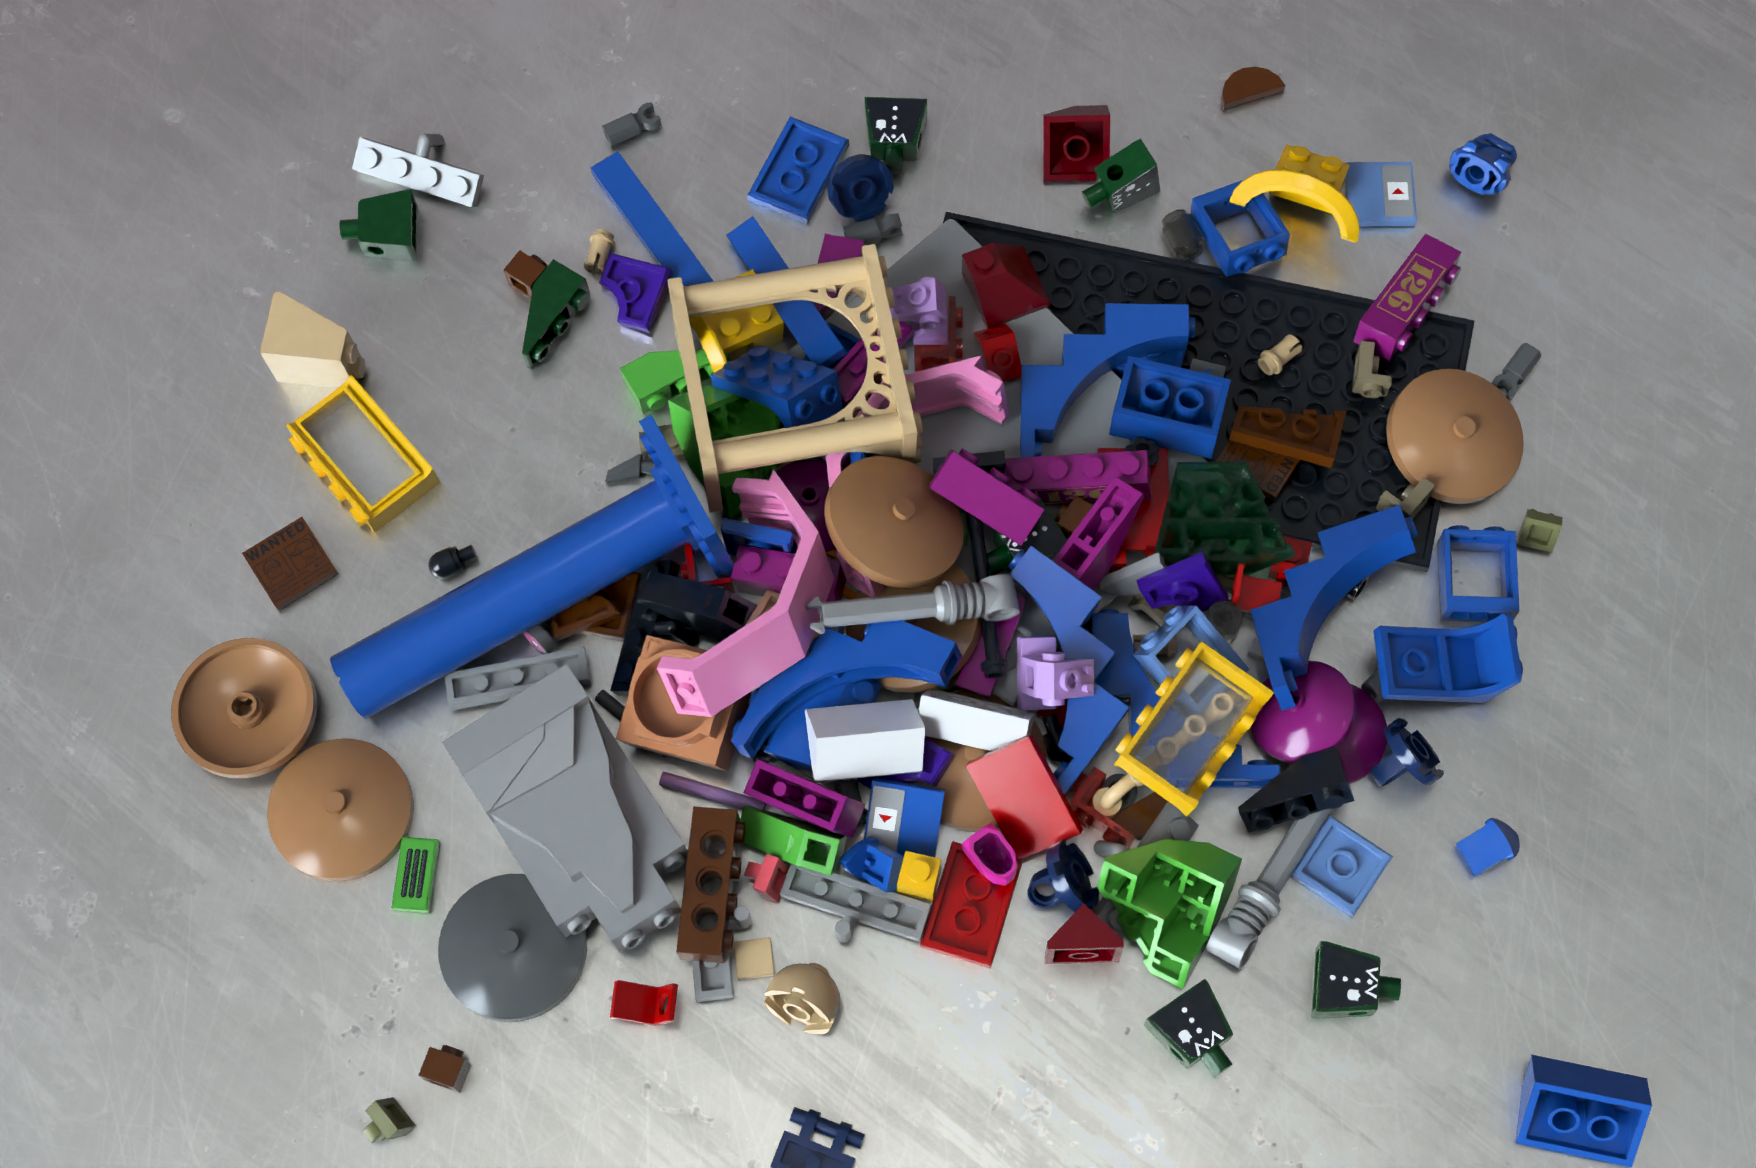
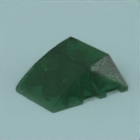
(1222, 514)

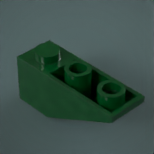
(553, 303)

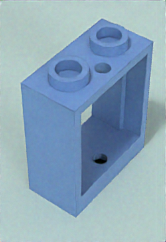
(1174, 622)

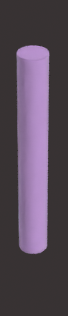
(708, 791)

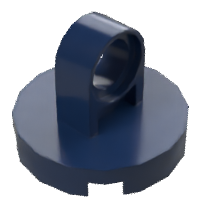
(860, 187)
(1409, 754)
(1068, 875)

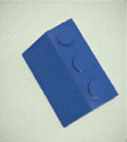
(1170, 406)
(790, 739)
(1583, 1110)

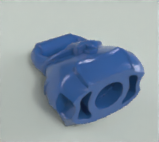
(1483, 164)

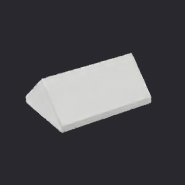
(972, 720)
(865, 740)

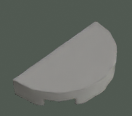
(1124, 580)

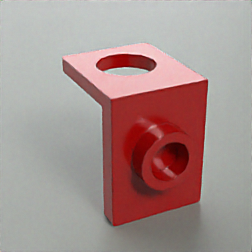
(1000, 351)
(690, 571)
(1252, 591)
(643, 1003)

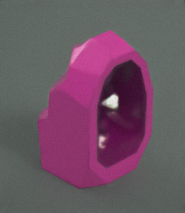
(991, 855)

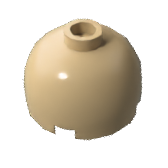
(805, 995)

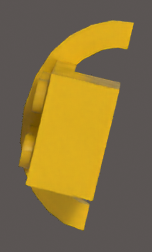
(1308, 181)
(733, 329)

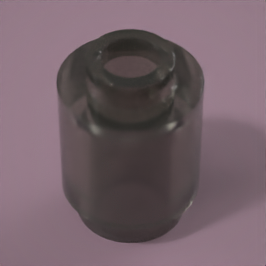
(1183, 235)
(1226, 619)

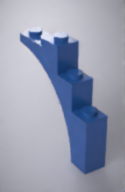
(838, 660)

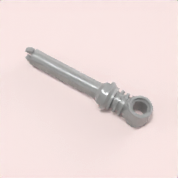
(991, 598)
(1259, 900)

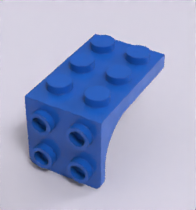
(789, 386)
(1448, 663)

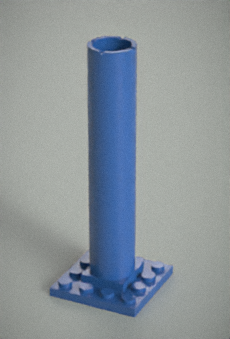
(532, 586)

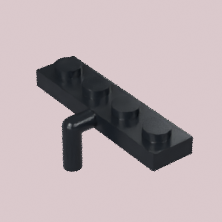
(645, 622)

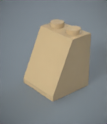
(307, 346)

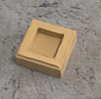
(754, 958)

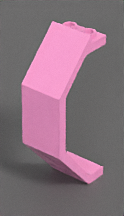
(935, 390)
(775, 638)

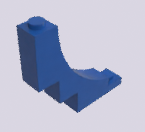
(1128, 331)
(1351, 554)
(1068, 607)
(1130, 685)

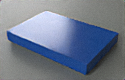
(798, 170)

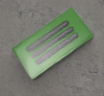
(415, 875)

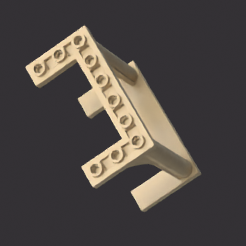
(884, 432)

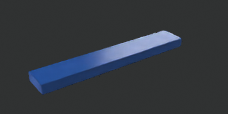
(648, 220)
(799, 315)

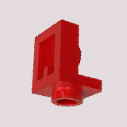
(1301, 557)

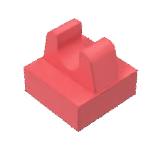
(768, 877)

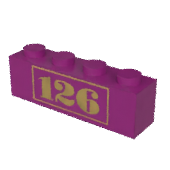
(1408, 296)
(1081, 475)

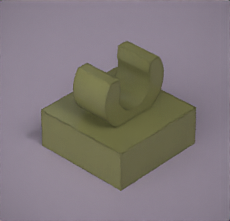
(1539, 530)
(388, 1120)

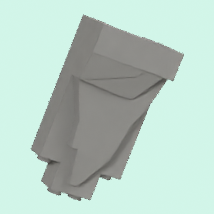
(572, 810)

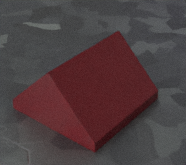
(1084, 940)

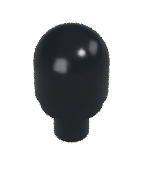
(450, 561)
(1052, 739)

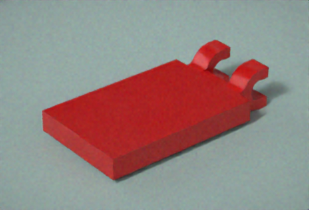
(1149, 517)

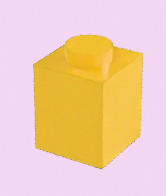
(919, 877)

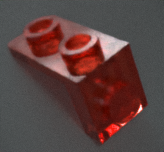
(937, 355)
(1084, 790)

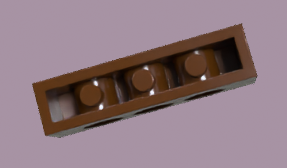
(707, 827)

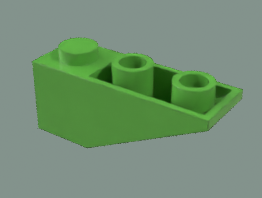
(661, 377)
(793, 840)

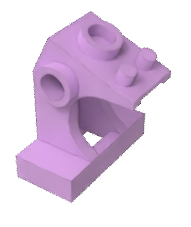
(924, 304)
(1053, 674)

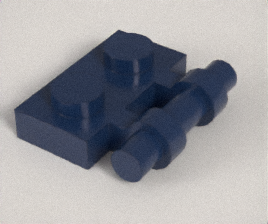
(801, 1152)

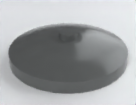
(507, 952)

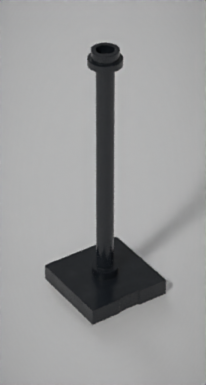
(993, 666)

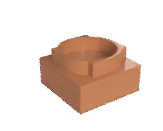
(655, 725)

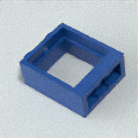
(1214, 207)
(1478, 607)

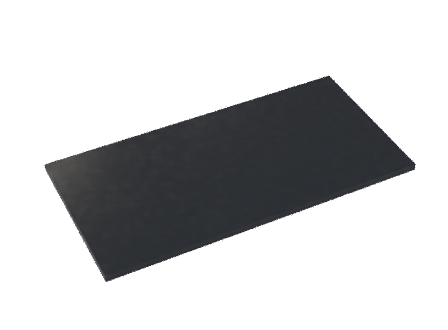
(1236, 323)

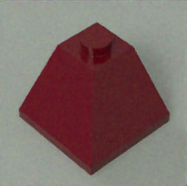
(1075, 142)
(1003, 283)

